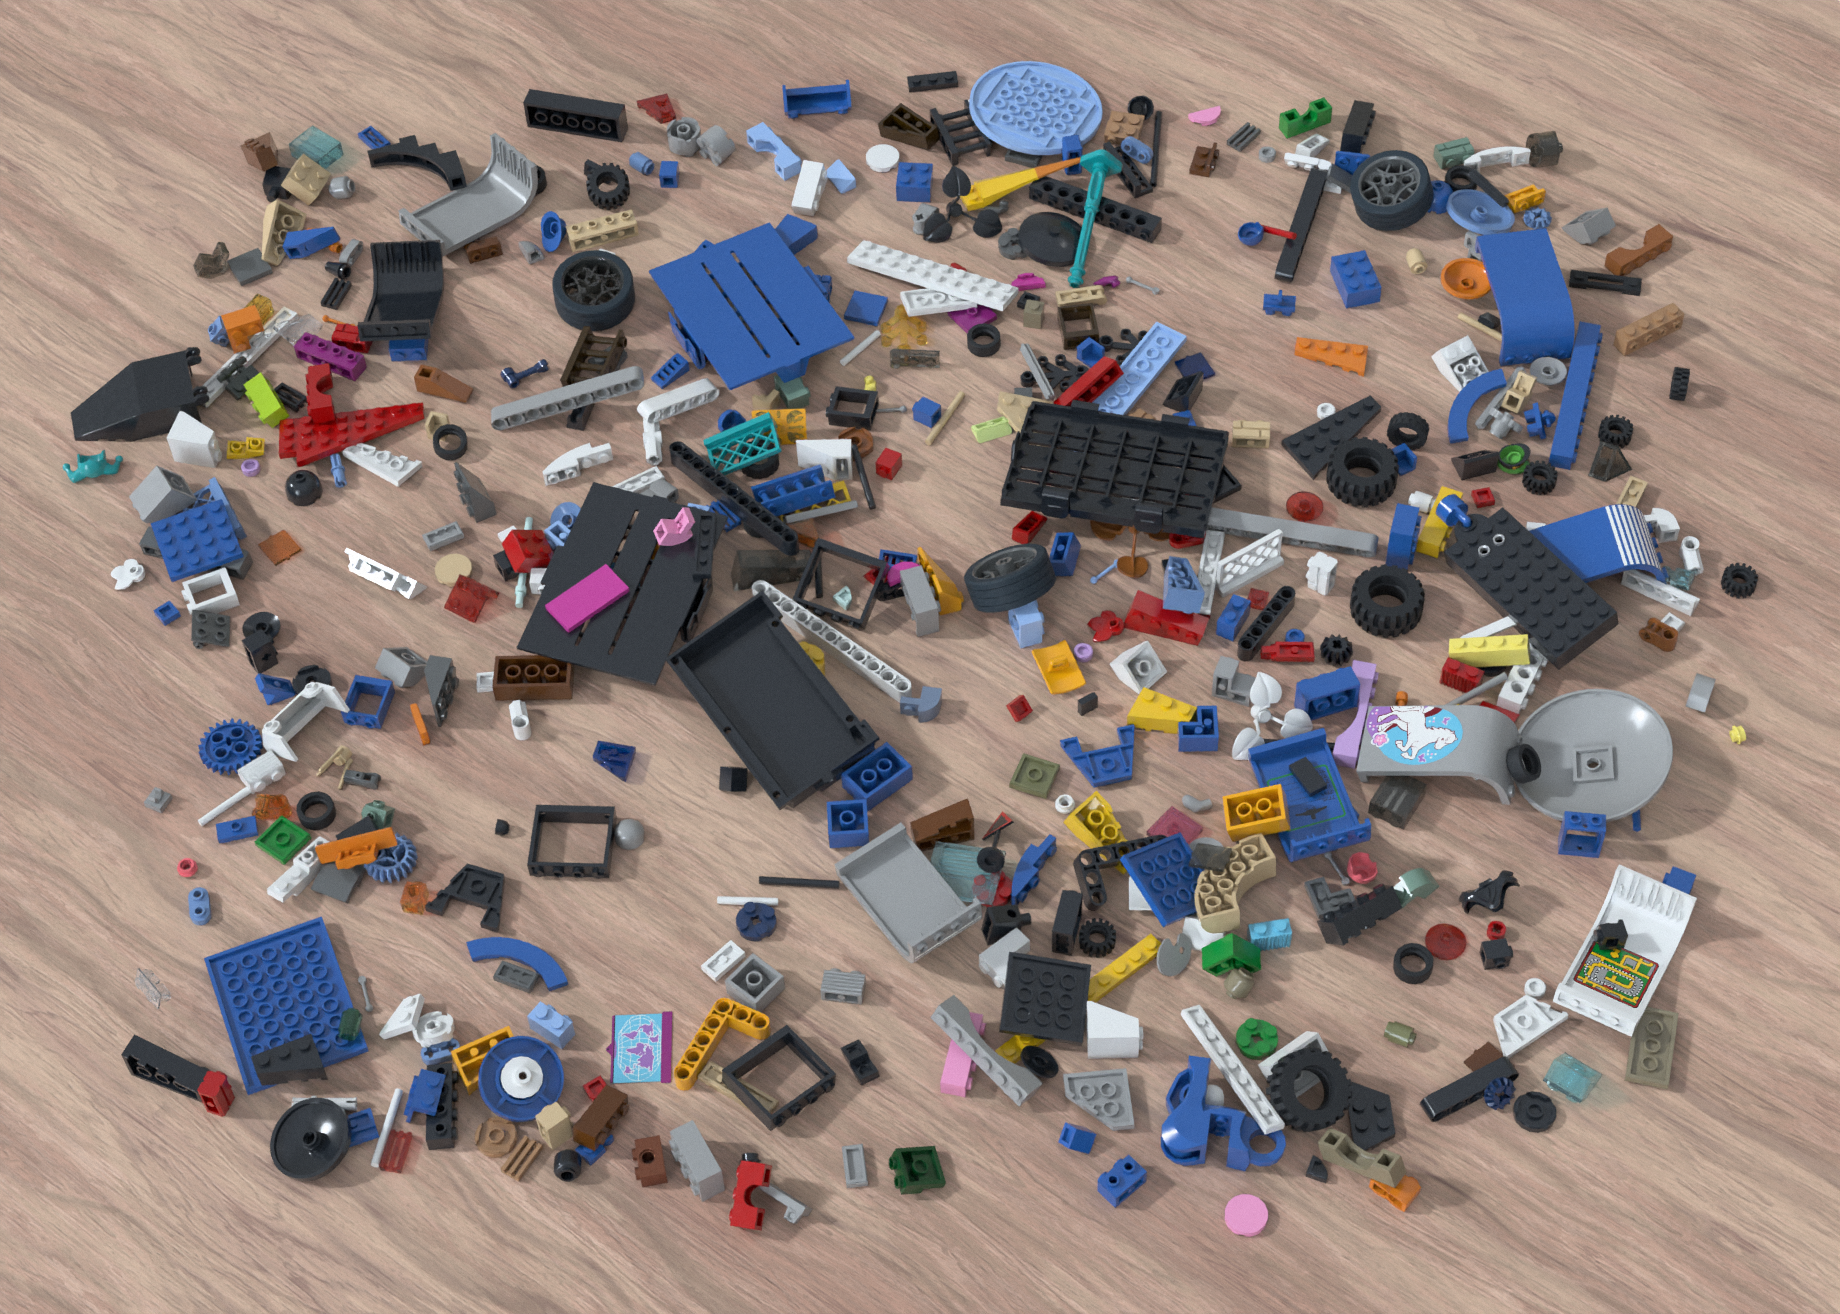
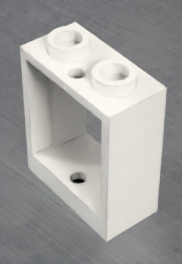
(206, 581)

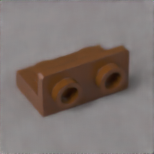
(1204, 160)
(483, 249)

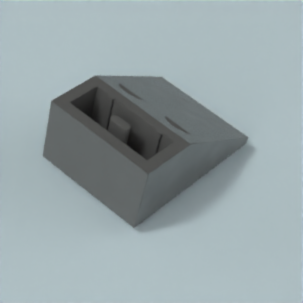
(473, 494)
(441, 683)

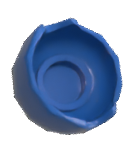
(1251, 233)
(730, 419)

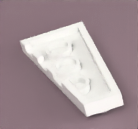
(382, 463)

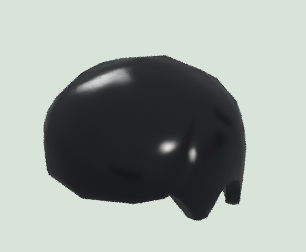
(1141, 106)

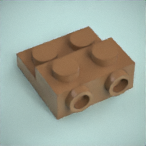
(1122, 126)

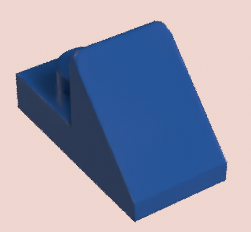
(274, 688)

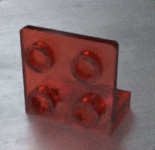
(469, 598)

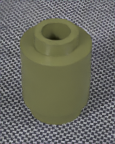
(1400, 1034)

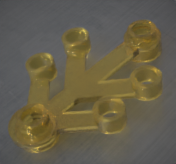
(903, 329)

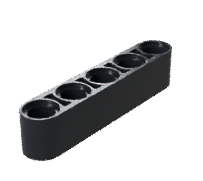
(1266, 623)
(1466, 1089)

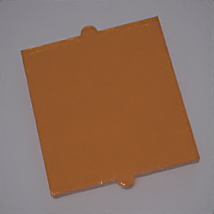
(279, 547)

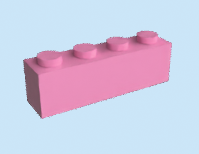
(959, 1066)

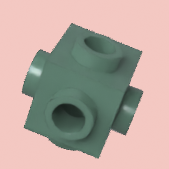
(380, 813)

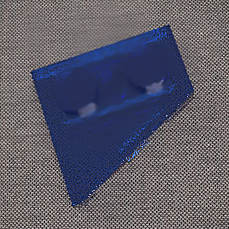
(615, 758)

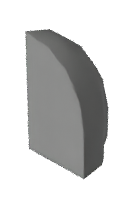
(531, 251)

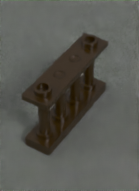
(582, 351)

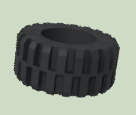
(1365, 454)
(1391, 582)
(1334, 1085)

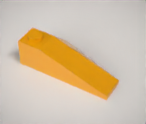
(944, 587)

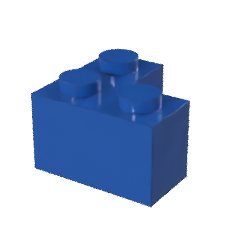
(1202, 734)

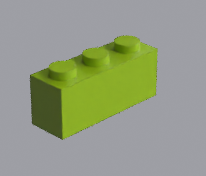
(265, 400)

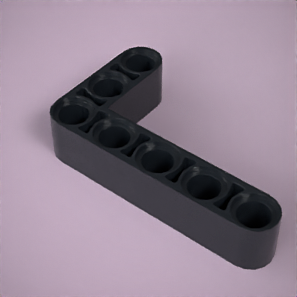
(1095, 864)

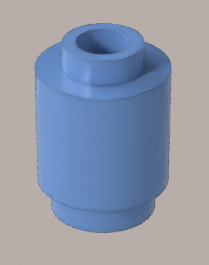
(641, 163)

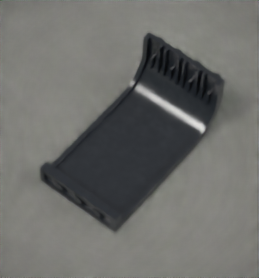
(405, 291)

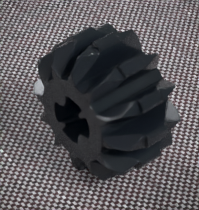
(1336, 650)

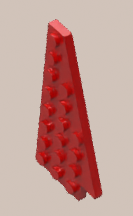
(319, 440)

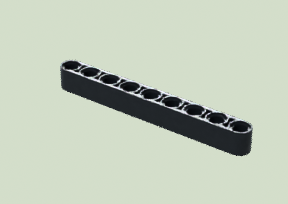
(1301, 225)

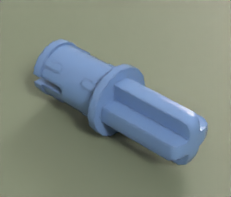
(338, 471)

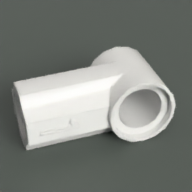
(1690, 554)
(520, 720)

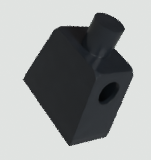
(272, 183)
(1001, 921)

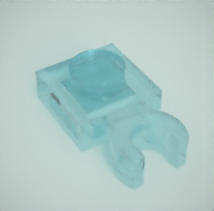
(1680, 578)

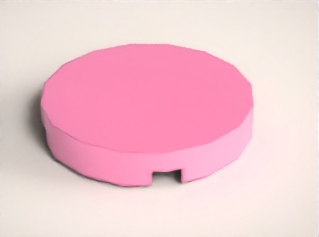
(1246, 1215)

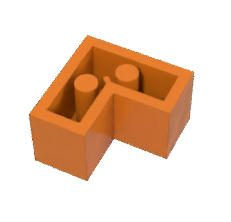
(240, 325)

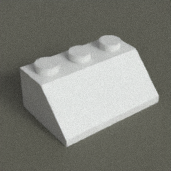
(1304, 1079)

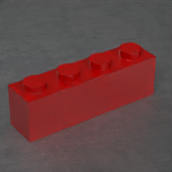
(1092, 383)

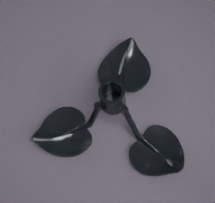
(958, 184)

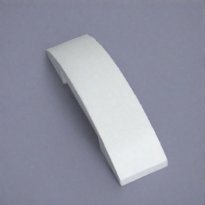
(1498, 155)

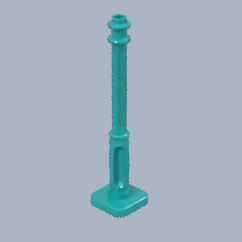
(1100, 165)

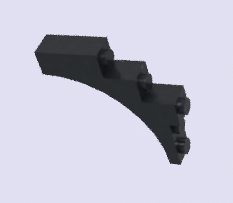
(426, 156)

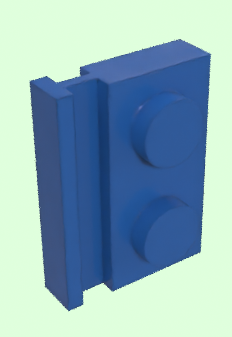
(362, 1127)

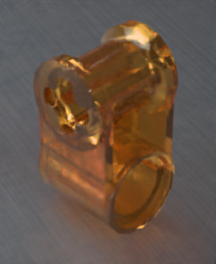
(271, 807)

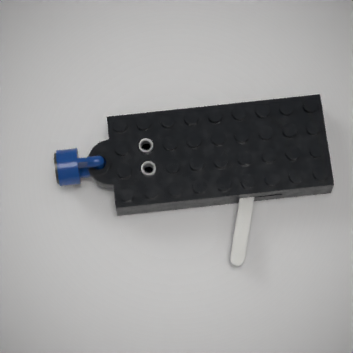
(1524, 583)

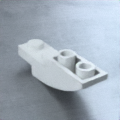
(570, 463)
(299, 876)

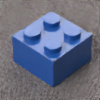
(914, 182)
(847, 823)

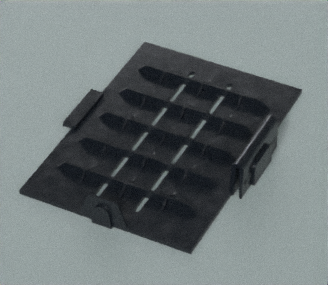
(665, 602)

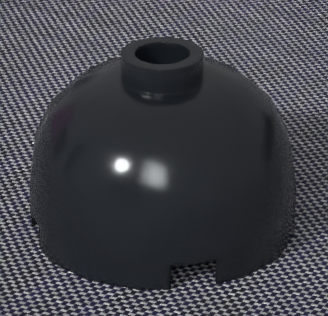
(303, 488)

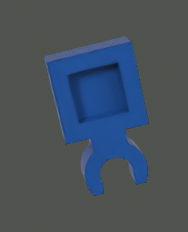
(591, 1156)

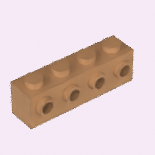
(1648, 329)

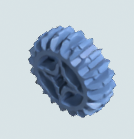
(390, 869)

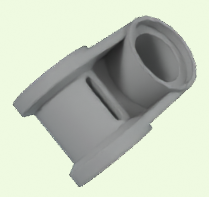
(921, 216)

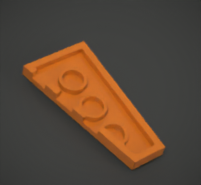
(1332, 353)

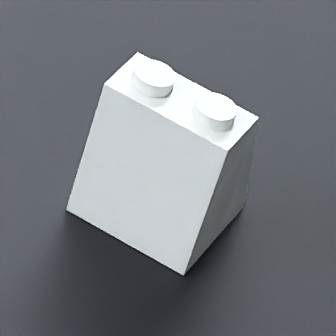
(193, 442)
(1112, 1033)

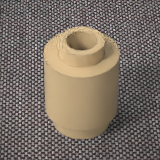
(1416, 261)

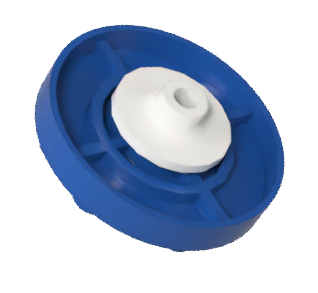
(506, 1092)

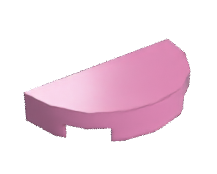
(1206, 116)

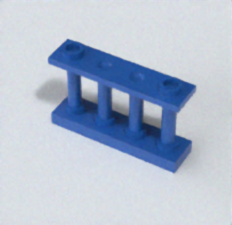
(794, 491)

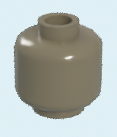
(1239, 983)

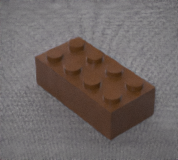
(532, 678)

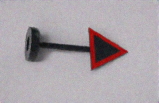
(991, 858)

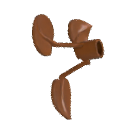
(1127, 565)

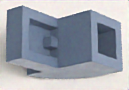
(926, 707)

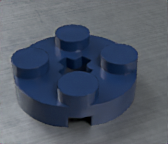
(756, 911)

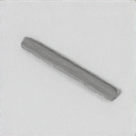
(1037, 372)
(1497, 401)

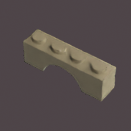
(1342, 1151)

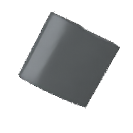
(338, 883)

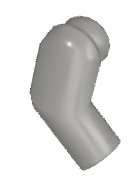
(1196, 805)

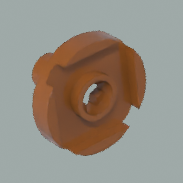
(862, 436)

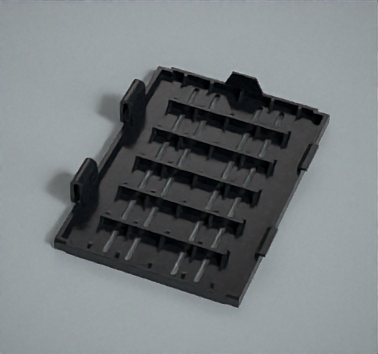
(1088, 423)

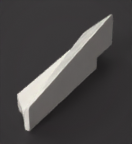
(383, 575)

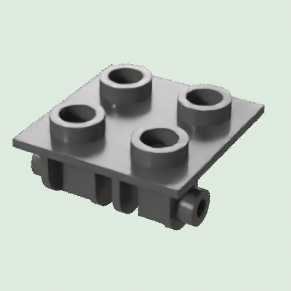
(210, 629)

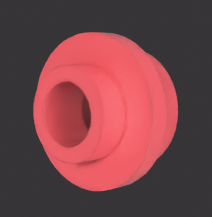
(187, 863)

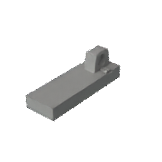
(795, 1209)

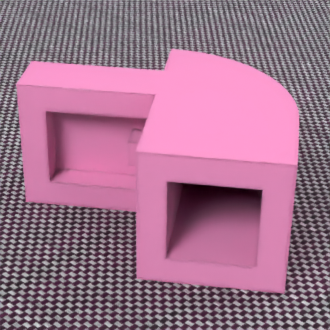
(675, 531)

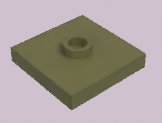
(1034, 776)

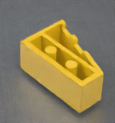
(1159, 712)

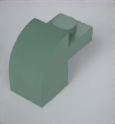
(1415, 883)

